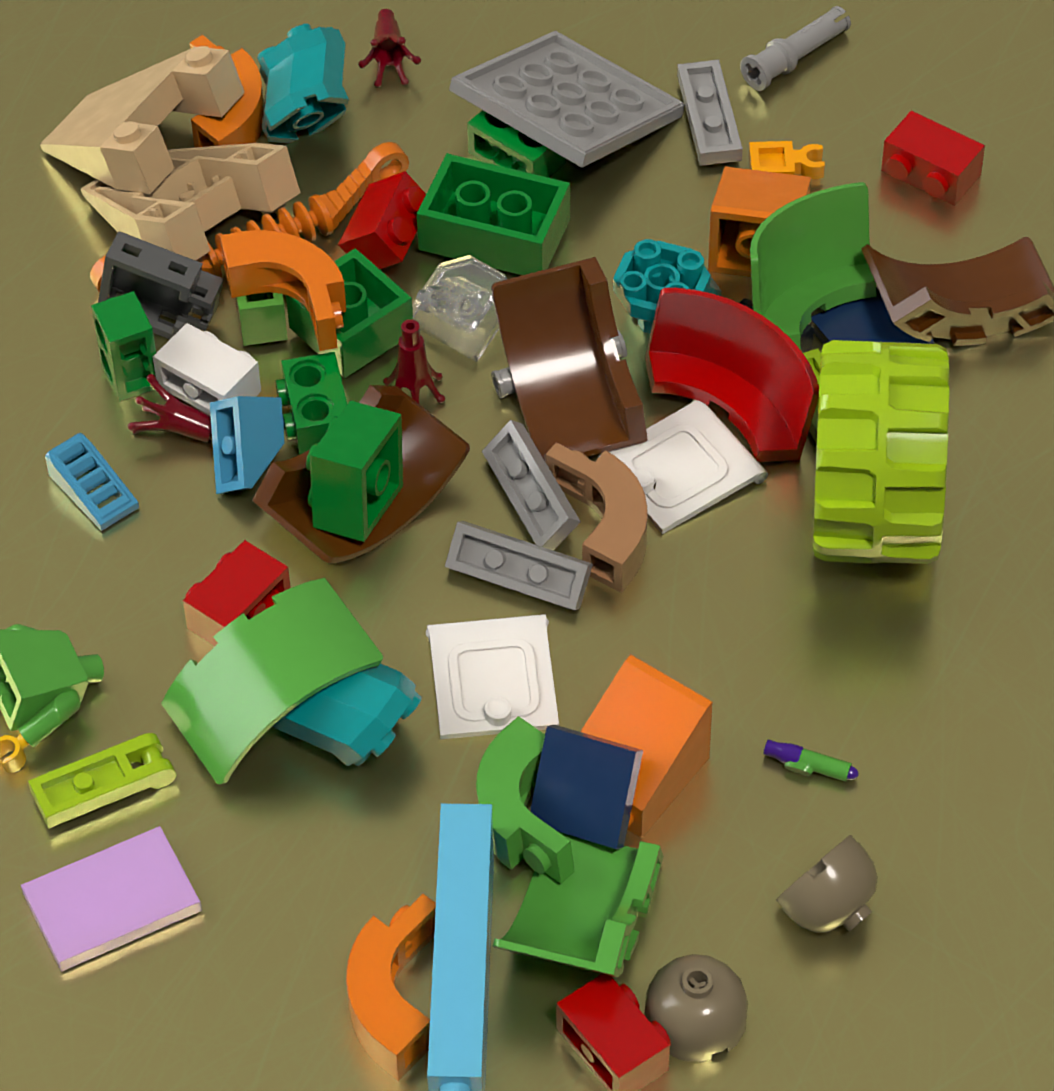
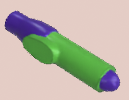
(807, 761)

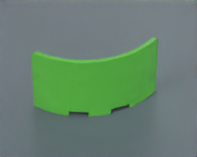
(812, 257)
(266, 671)
(590, 914)

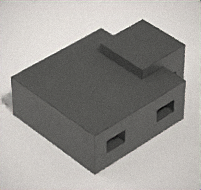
(162, 282)

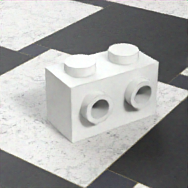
(204, 369)

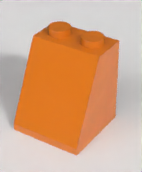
(739, 208)
(665, 722)

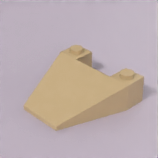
(117, 129)
(199, 194)

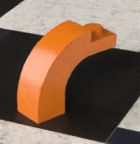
(244, 119)
(289, 266)
(382, 1019)

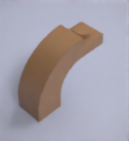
(617, 496)

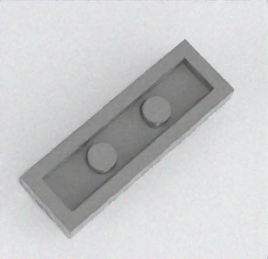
(709, 112)
(530, 486)
(518, 565)

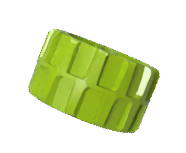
(881, 452)

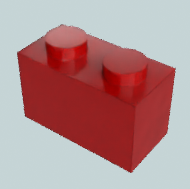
(932, 158)
(385, 220)
(237, 585)
(613, 1035)

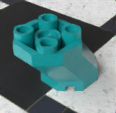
(303, 83)
(655, 267)
(354, 714)

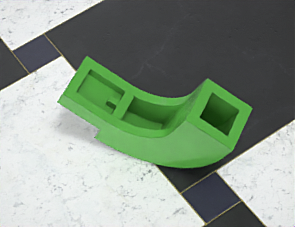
(507, 782)

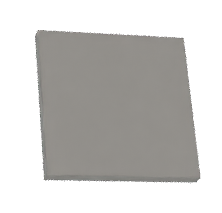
(567, 98)

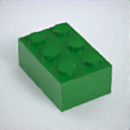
(493, 215)

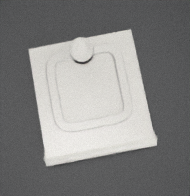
(691, 463)
(492, 675)

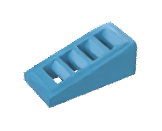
(76, 458)

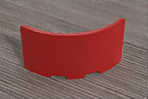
(740, 361)

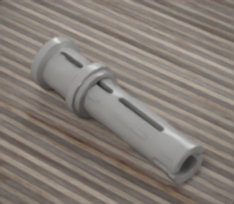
(782, 54)

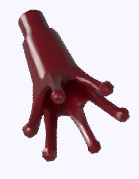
(388, 48)
(412, 367)
(173, 416)

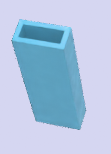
(461, 949)

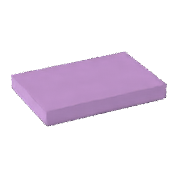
(111, 898)

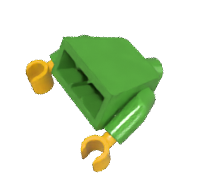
(39, 686)

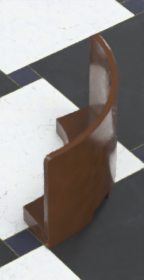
(968, 296)
(565, 363)
(429, 462)

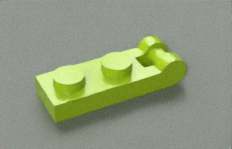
(101, 779)

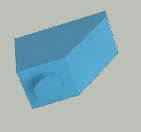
(244, 439)

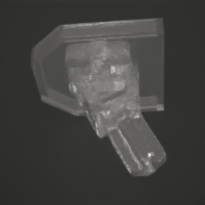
(459, 305)

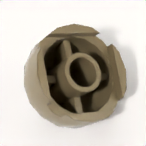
(833, 890)
(698, 1006)

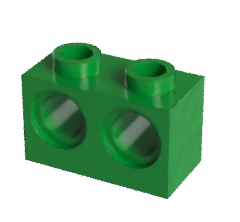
(505, 146)
(125, 344)
(313, 395)

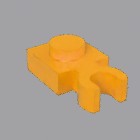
(781, 158)

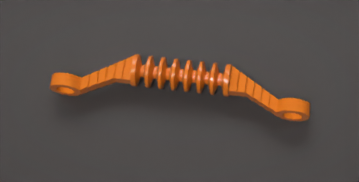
(324, 212)

